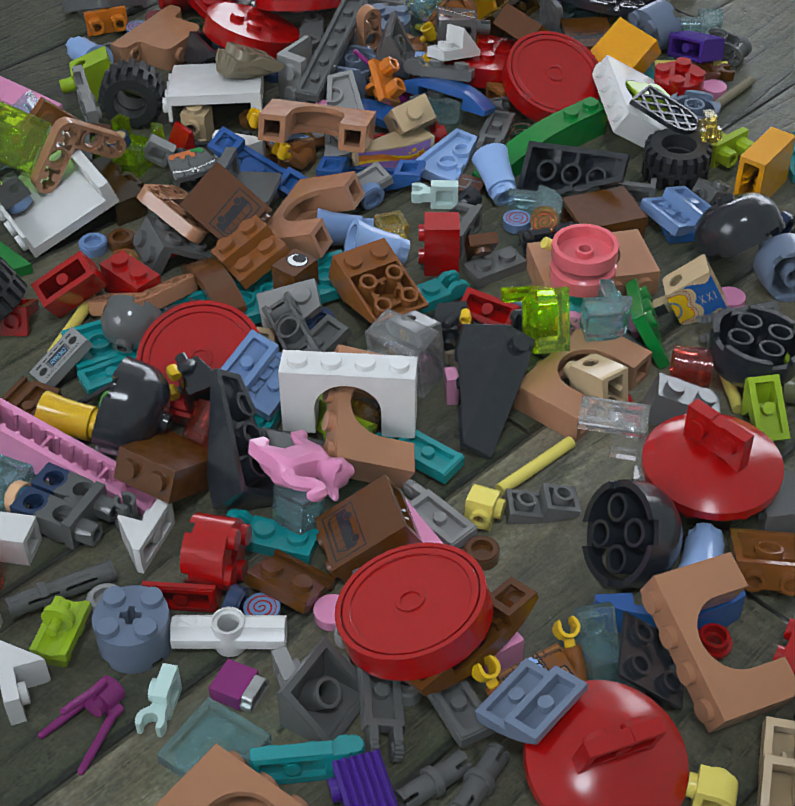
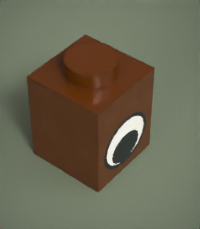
(294, 268)

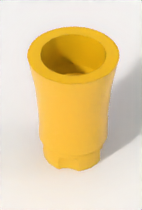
(67, 415)

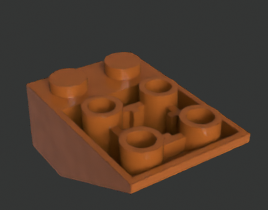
(374, 280)

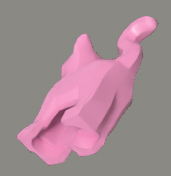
(302, 466)

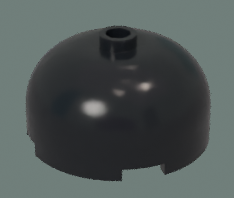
(736, 224)
(752, 344)
(133, 407)
(638, 529)

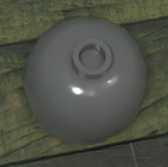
(127, 321)

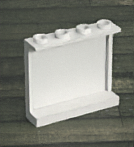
(205, 85)
(56, 215)

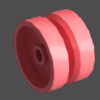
(583, 257)

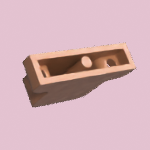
(157, 41)

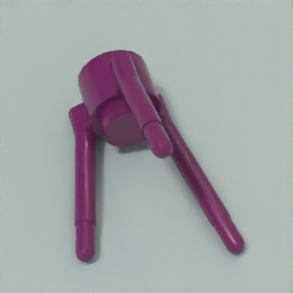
(100, 699)

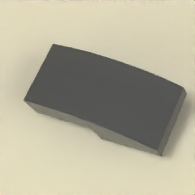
(548, 505)

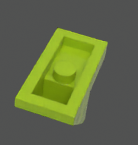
(766, 406)

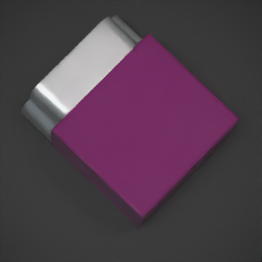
(238, 686)

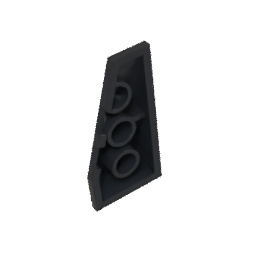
(490, 373)

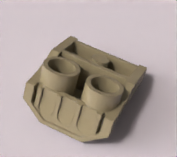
(245, 62)

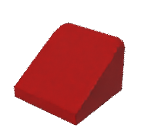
(182, 137)

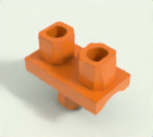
(106, 20)
(382, 83)

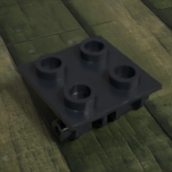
(648, 663)

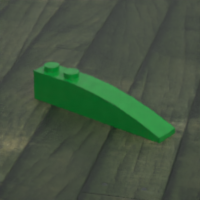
(566, 127)

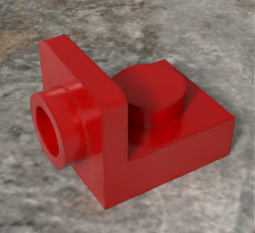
(18, 320)

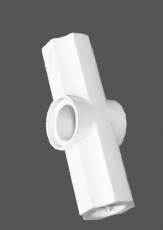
(228, 631)

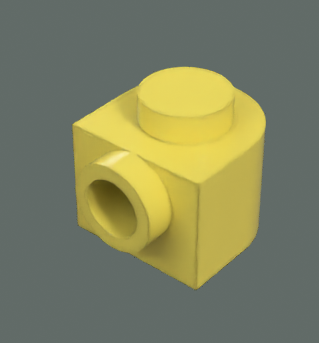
(484, 506)
(712, 787)

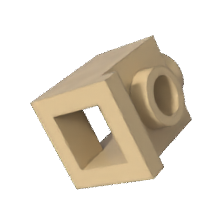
(199, 120)

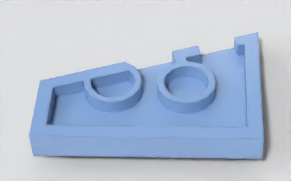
(449, 156)

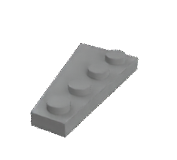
(341, 92)

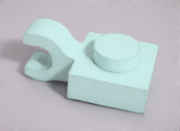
(441, 194)
(164, 695)

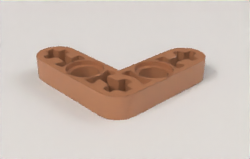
(370, 24)
(72, 140)
(164, 202)
(159, 295)

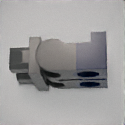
(67, 506)

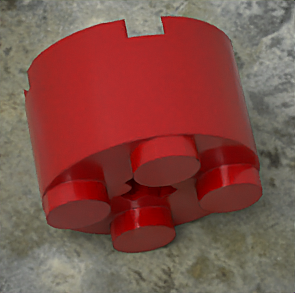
(679, 76)
(215, 550)

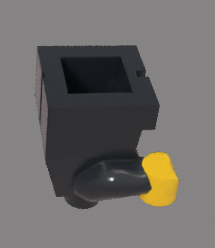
(452, 317)
(193, 379)

